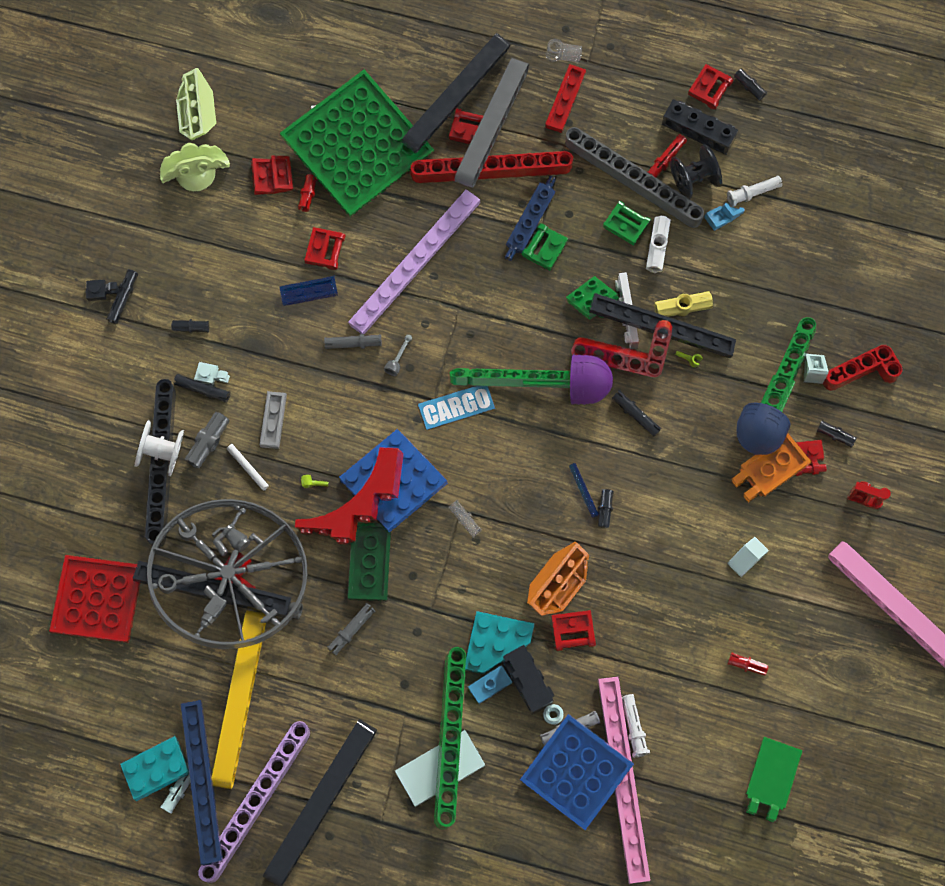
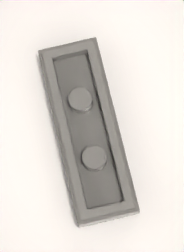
(273, 420)

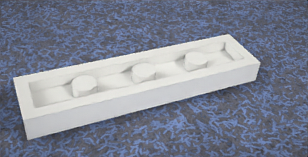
(622, 285)

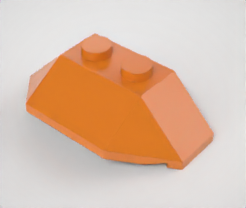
(559, 580)

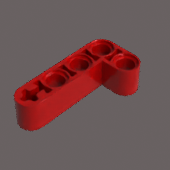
(860, 370)

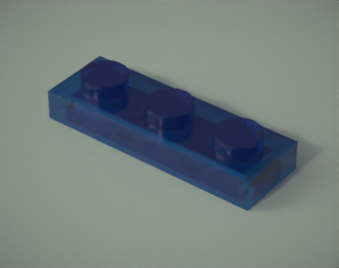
(308, 291)

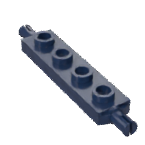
(530, 218)

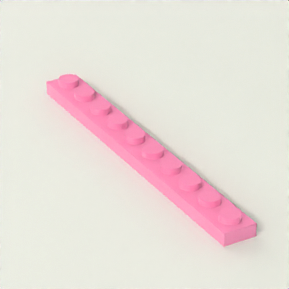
(626, 791)

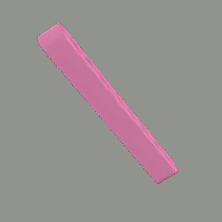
(890, 600)

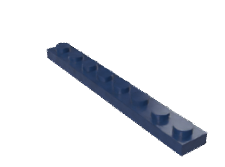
(201, 783)

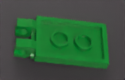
(772, 777)

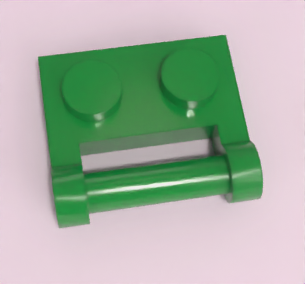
(624, 227)
(550, 250)

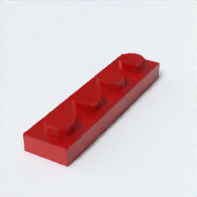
(565, 98)

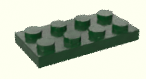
(369, 563)

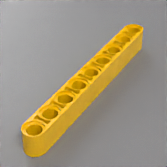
(238, 703)

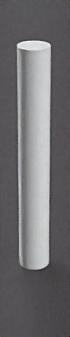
(247, 467)

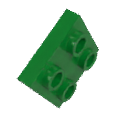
(582, 296)

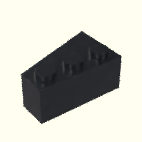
(528, 679)

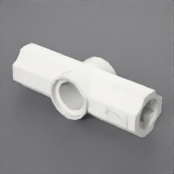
(657, 253)

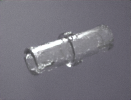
(465, 518)

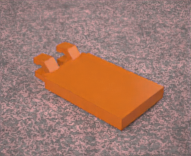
(771, 470)

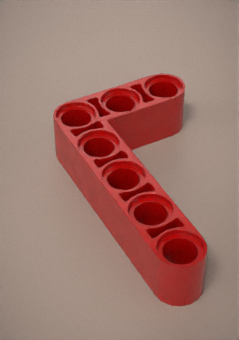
(629, 354)

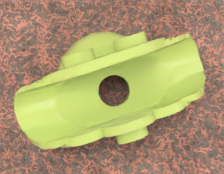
(193, 166)

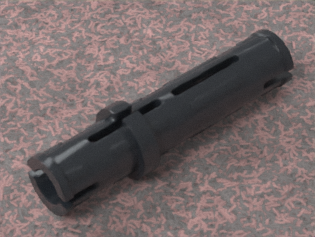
(125, 290)
(209, 391)
(636, 413)

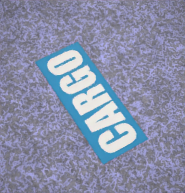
(456, 406)

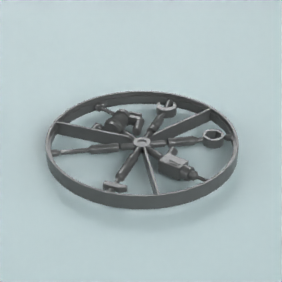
(227, 572)

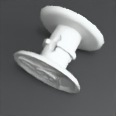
(159, 448)

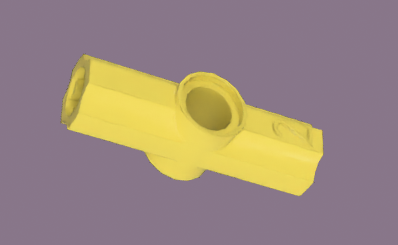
(694, 302)

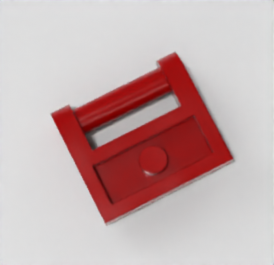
(705, 83)
(463, 131)
(319, 245)
(863, 493)
(573, 623)

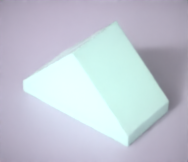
(815, 368)
(747, 556)

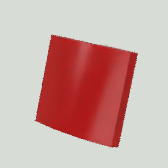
(271, 175)

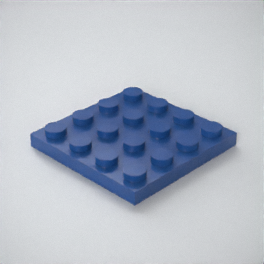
(417, 482)
(576, 771)

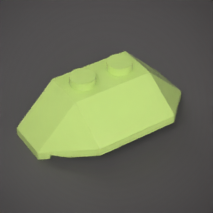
(195, 105)

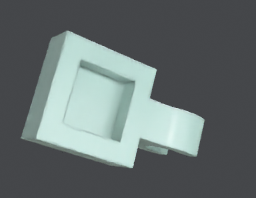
(209, 374)

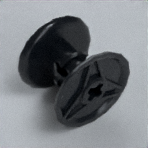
(705, 168)

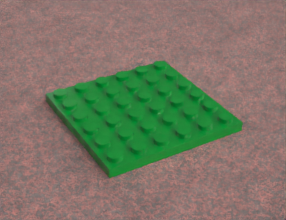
(354, 142)

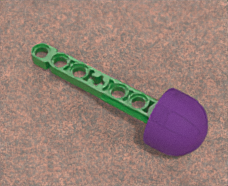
(588, 379)

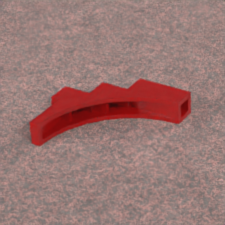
(363, 507)

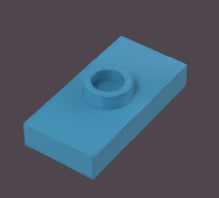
(490, 684)

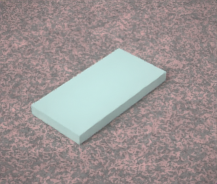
(420, 775)

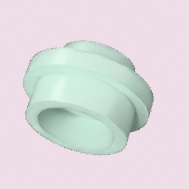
(553, 721)

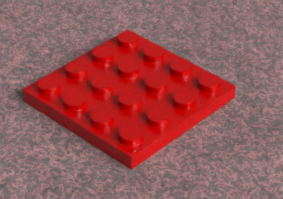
(95, 599)

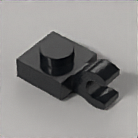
(99, 288)

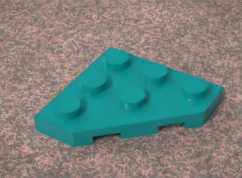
(493, 638)

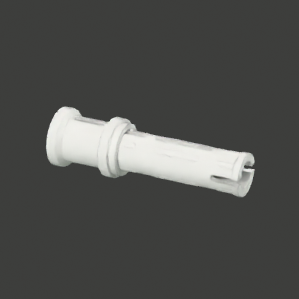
(746, 193)
(636, 734)

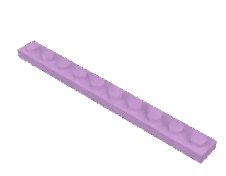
(414, 262)

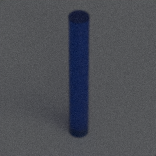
(583, 489)

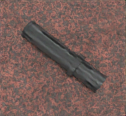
(353, 341)
(348, 632)

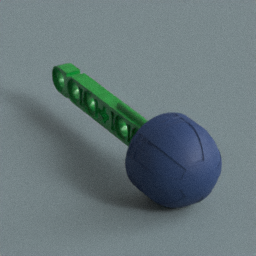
(763, 425)

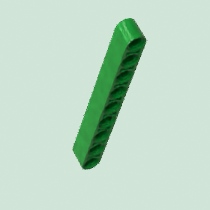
(446, 746)

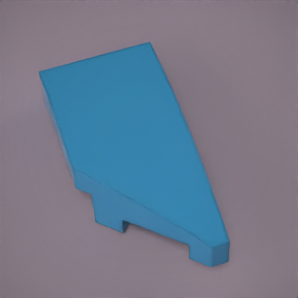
(722, 215)

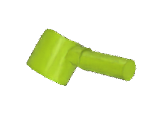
(690, 358)
(307, 482)

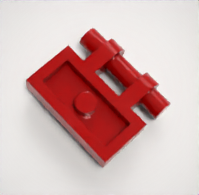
(815, 453)

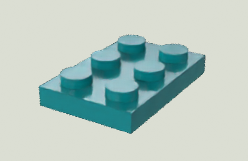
(155, 768)

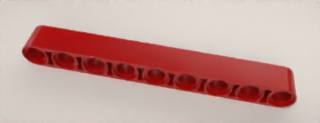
(500, 162)

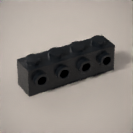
(699, 126)

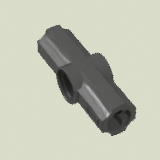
(207, 440)

